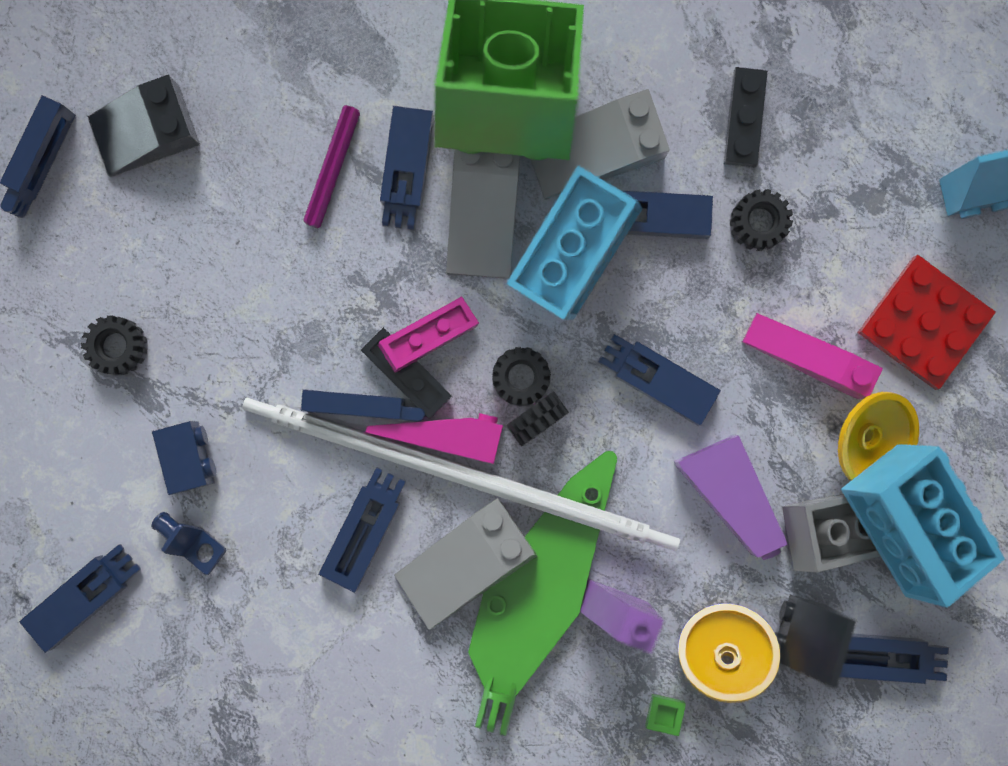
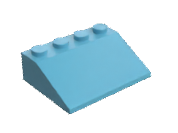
(977, 186)

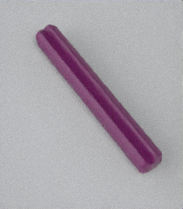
(331, 166)

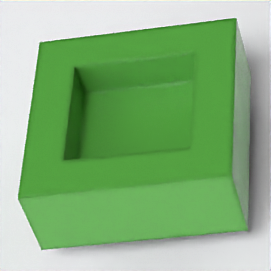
(665, 714)

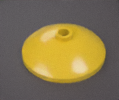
(874, 429)
(732, 633)

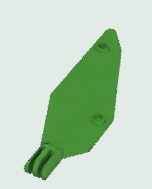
(540, 600)

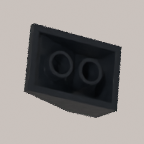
(143, 126)
(814, 639)

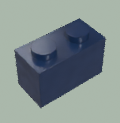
(184, 457)

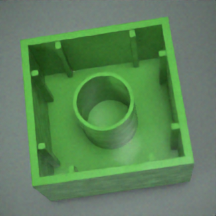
(509, 77)

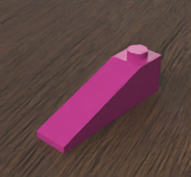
(813, 357)
(462, 436)

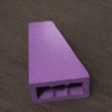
(733, 491)
(622, 615)

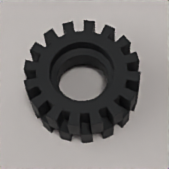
(774, 206)
(95, 345)
(527, 357)
(537, 418)

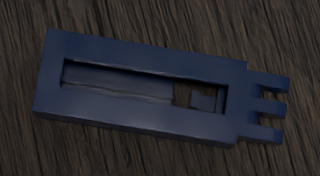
(406, 153)
(35, 155)
(673, 215)
(670, 384)
(359, 405)
(358, 539)
(70, 608)
(869, 659)

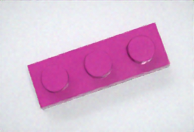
(428, 334)

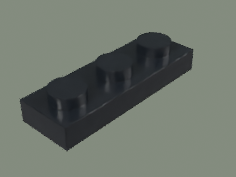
(745, 117)
(411, 380)

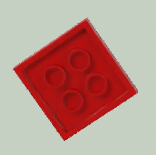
(926, 322)

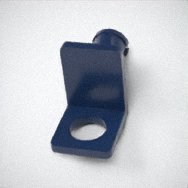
(186, 541)

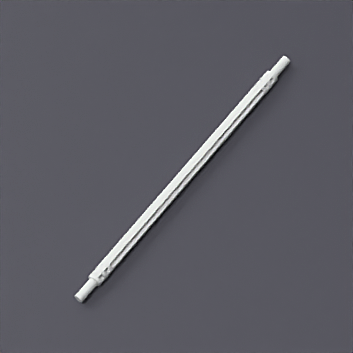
(461, 474)

